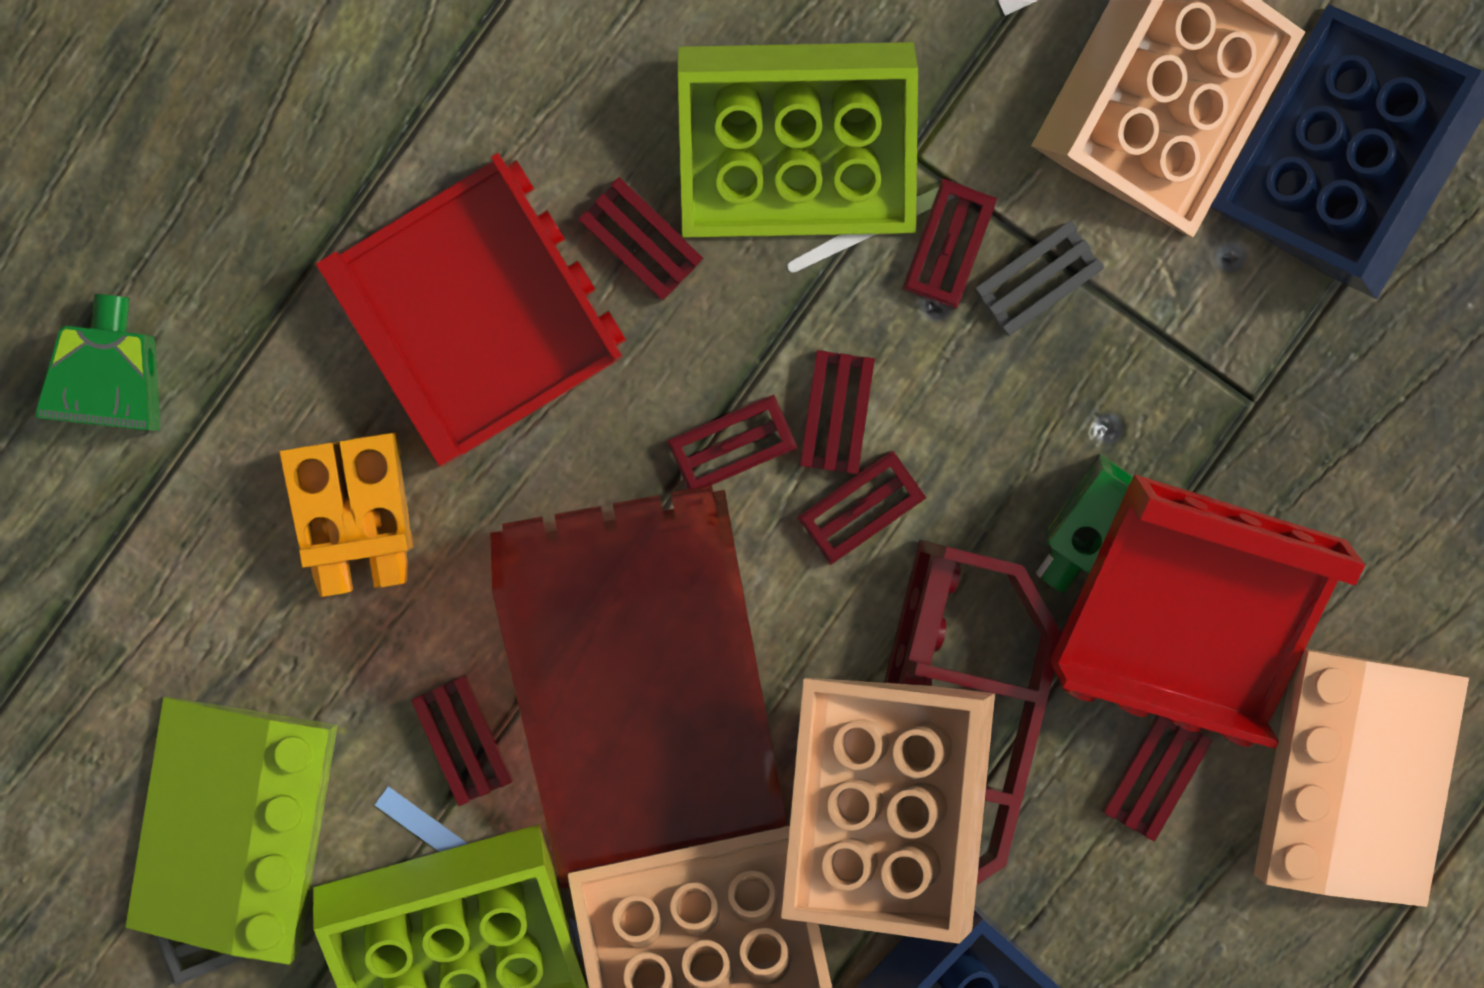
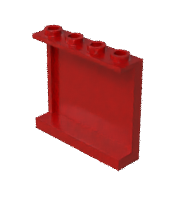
(473, 310)
(1199, 611)

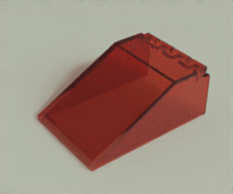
(636, 678)

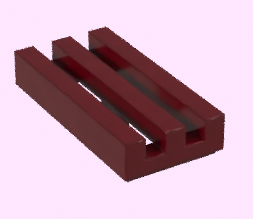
(966, 196)
(605, 204)
(844, 363)
(777, 424)
(901, 479)
(481, 785)
(1176, 787)

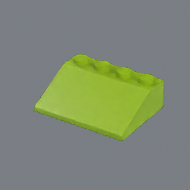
(798, 139)
(231, 829)
(452, 920)

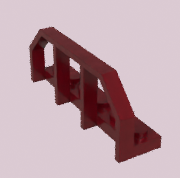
(922, 633)

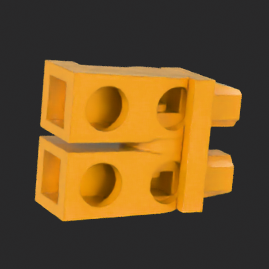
(345, 528)

